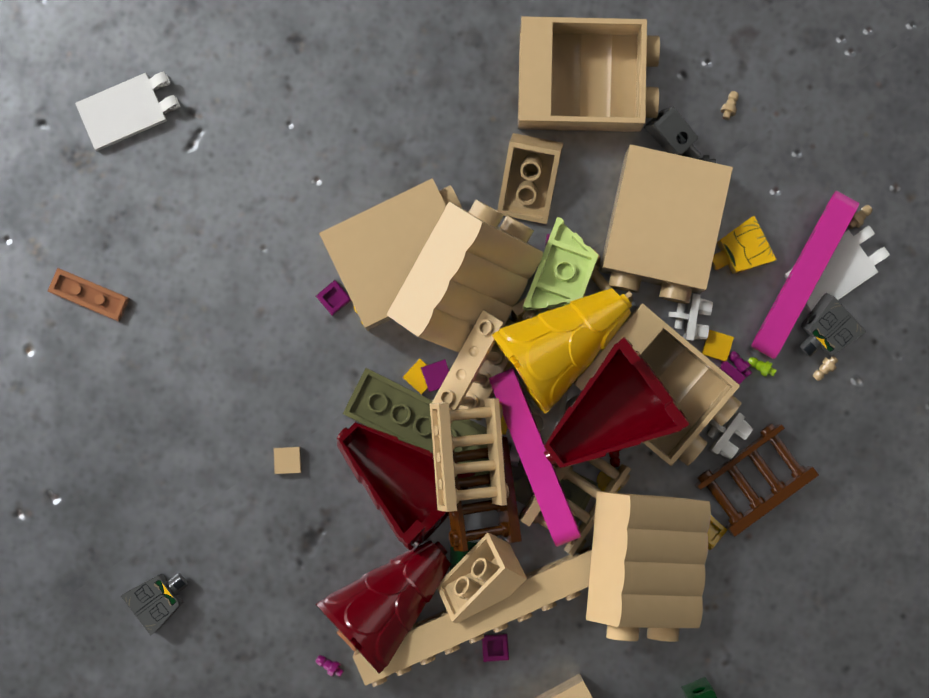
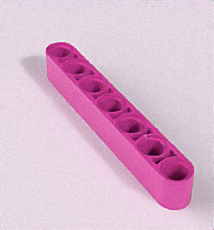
(805, 275)
(531, 452)

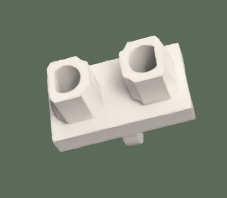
(692, 330)
(721, 444)

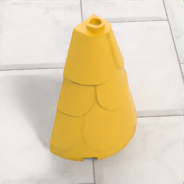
(562, 343)

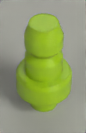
(764, 368)

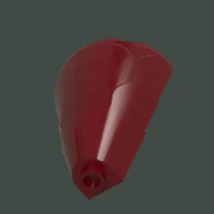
(615, 411)
(397, 480)
(387, 601)

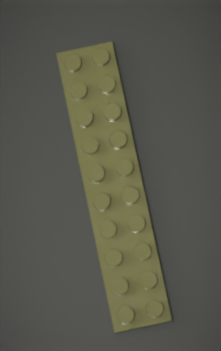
(407, 415)

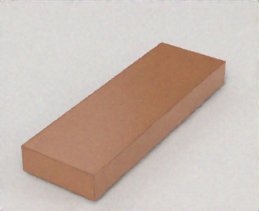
(88, 294)

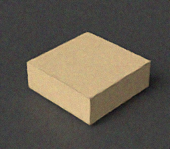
(287, 460)

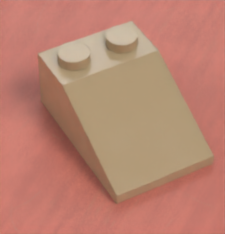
(529, 178)
(481, 578)

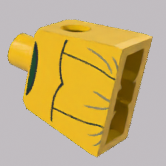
(743, 248)

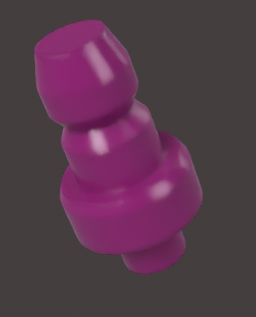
(741, 365)
(332, 668)

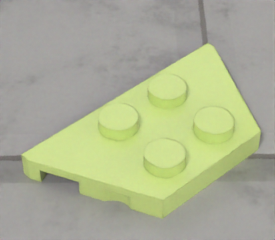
(562, 270)

